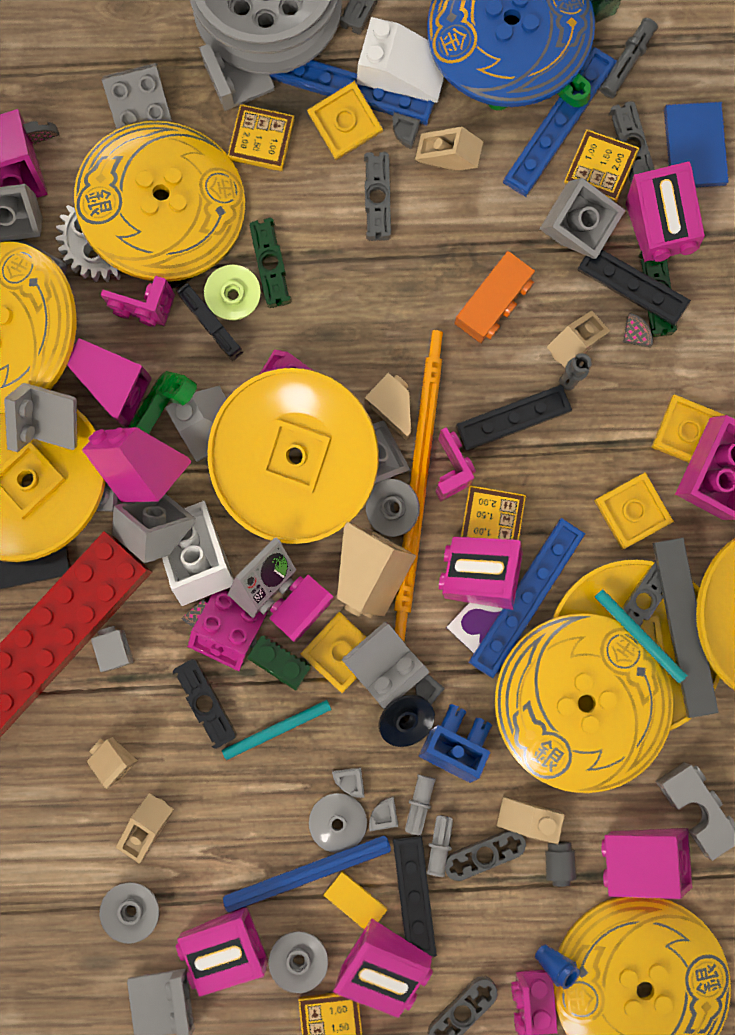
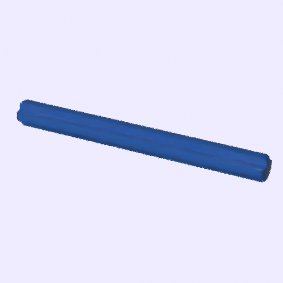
(306, 874)

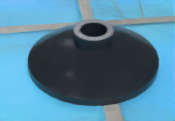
(411, 728)

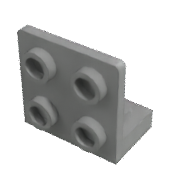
(233, 84)
(136, 96)
(40, 415)
(385, 665)
(161, 1003)

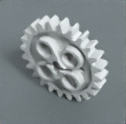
(77, 250)

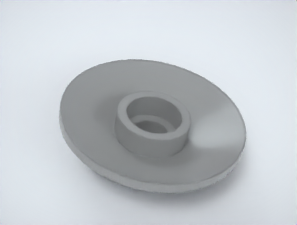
(381, 507)
(337, 807)
(119, 923)
(293, 976)

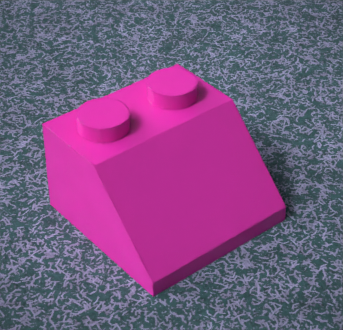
(301, 607)

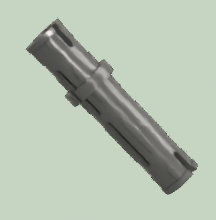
(642, 34)
(575, 371)

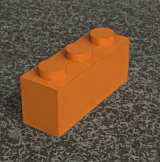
(495, 298)

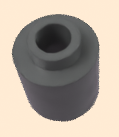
(560, 863)

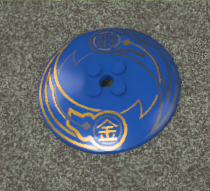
(505, 61)

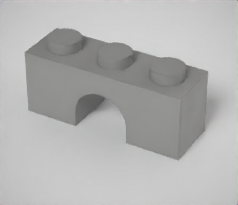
(715, 831)

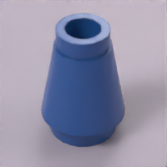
(557, 966)

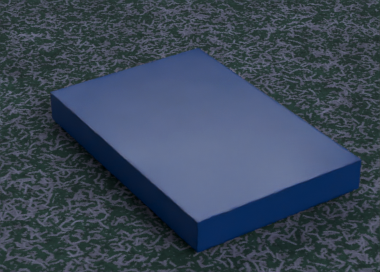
(698, 136)

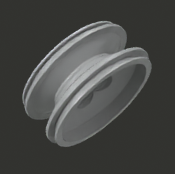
(271, 50)

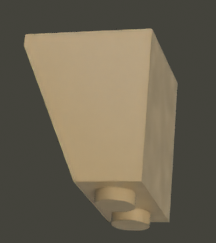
(370, 571)

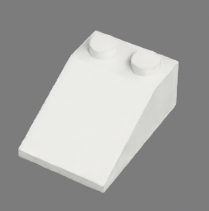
(398, 62)
(198, 562)

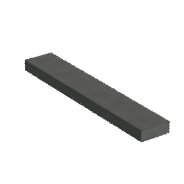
(681, 616)

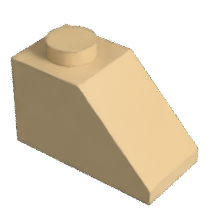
(450, 149)
(578, 338)
(392, 403)
(110, 761)
(531, 820)
(144, 827)

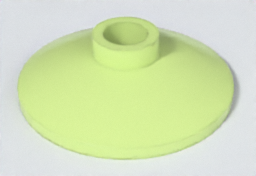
(230, 279)

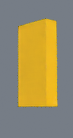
(354, 900)

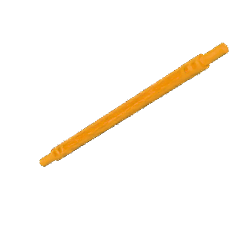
(419, 474)

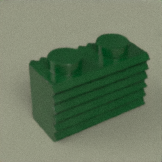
(279, 662)

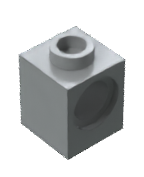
(111, 649)

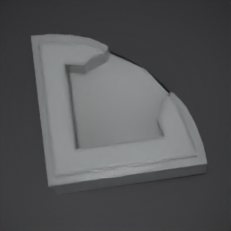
(350, 781)
(384, 815)

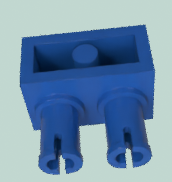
(454, 753)

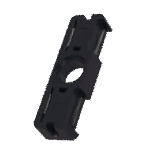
(209, 321)
(216, 720)

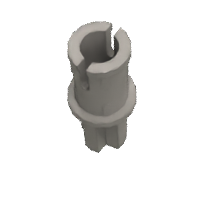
(420, 804)
(440, 846)

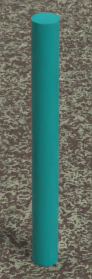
(641, 636)
(276, 729)

